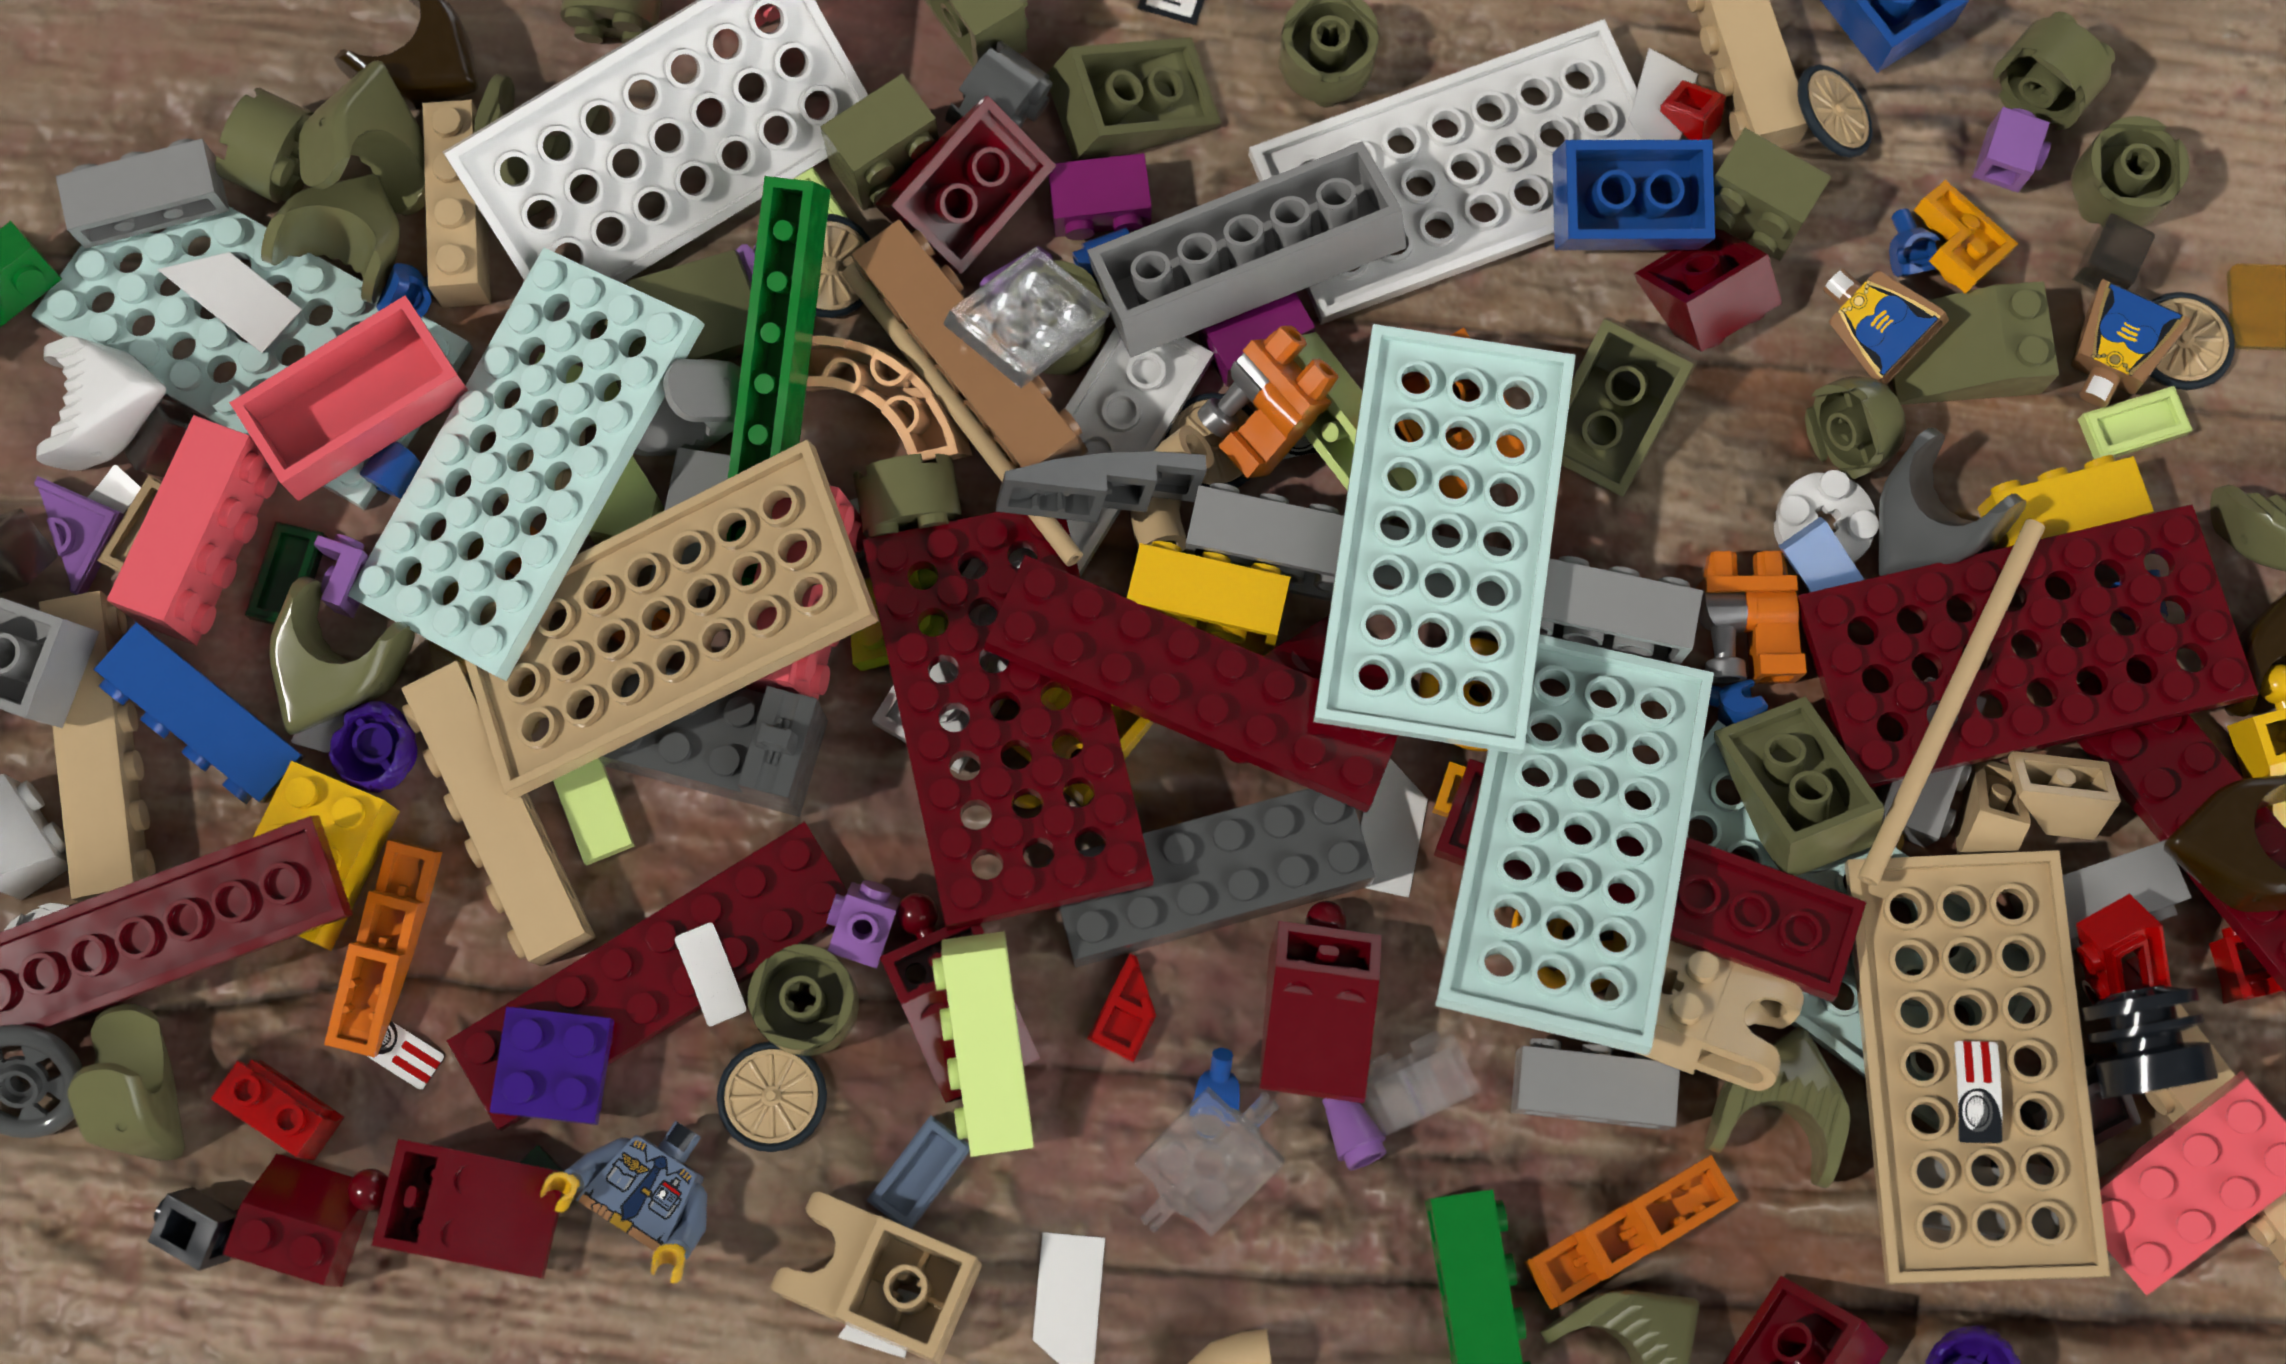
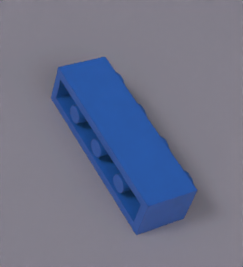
(198, 713)

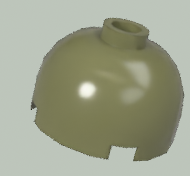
(1856, 424)

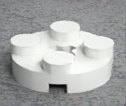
(1832, 494)

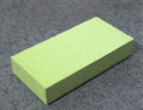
(2135, 424)
(593, 812)

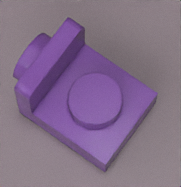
(341, 577)

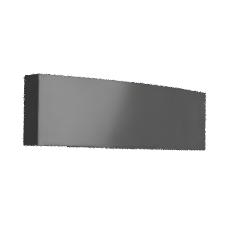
(1084, 484)

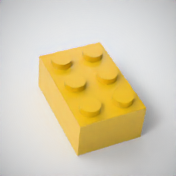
(1212, 593)
(352, 822)

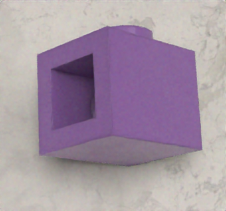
(2012, 149)
(862, 922)

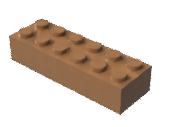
(921, 297)

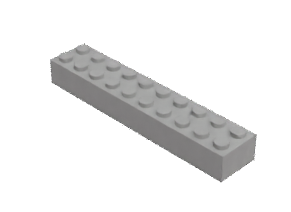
(1579, 603)

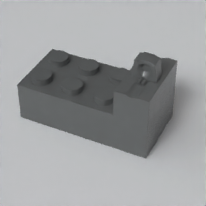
(736, 748)

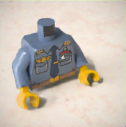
(643, 1193)

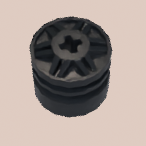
(2149, 1042)

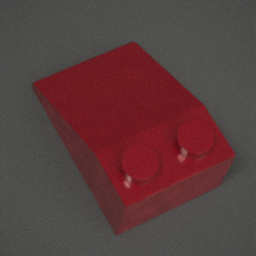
(967, 184)

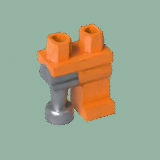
(1282, 393)
(1755, 604)

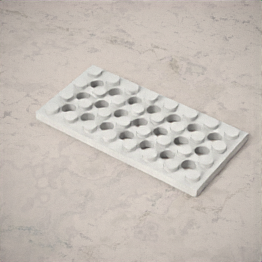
(607, 83)
(1457, 99)

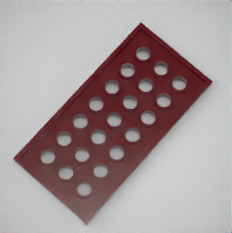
(2024, 726)
(933, 750)

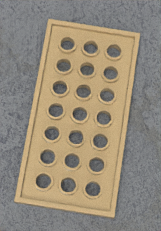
(705, 674)
(2059, 1087)

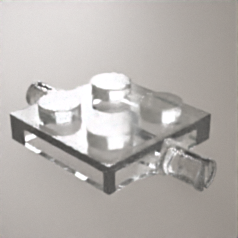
(1209, 1161)

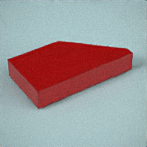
(1125, 1015)

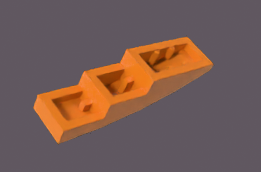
(383, 948)
(1631, 1232)

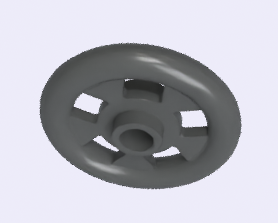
(36, 1046)

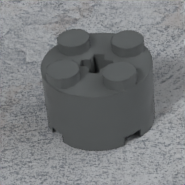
(1009, 81)

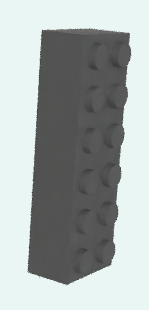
(1225, 874)

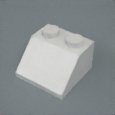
(29, 846)

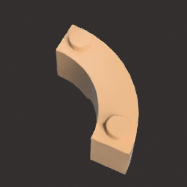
(891, 387)

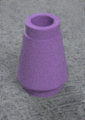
(1354, 1133)

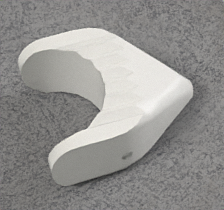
(104, 403)

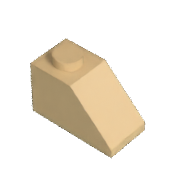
(2065, 793)
(1991, 812)

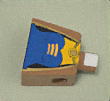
(1882, 321)
(2123, 341)

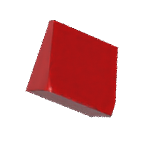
(1694, 110)

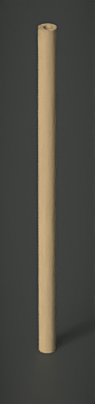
(954, 404)
(1951, 703)

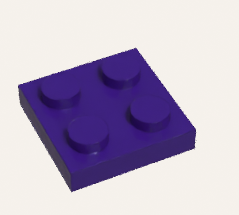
(552, 1066)

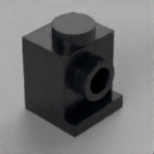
(193, 1228)

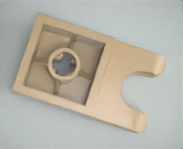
(1707, 1017)
(869, 1267)

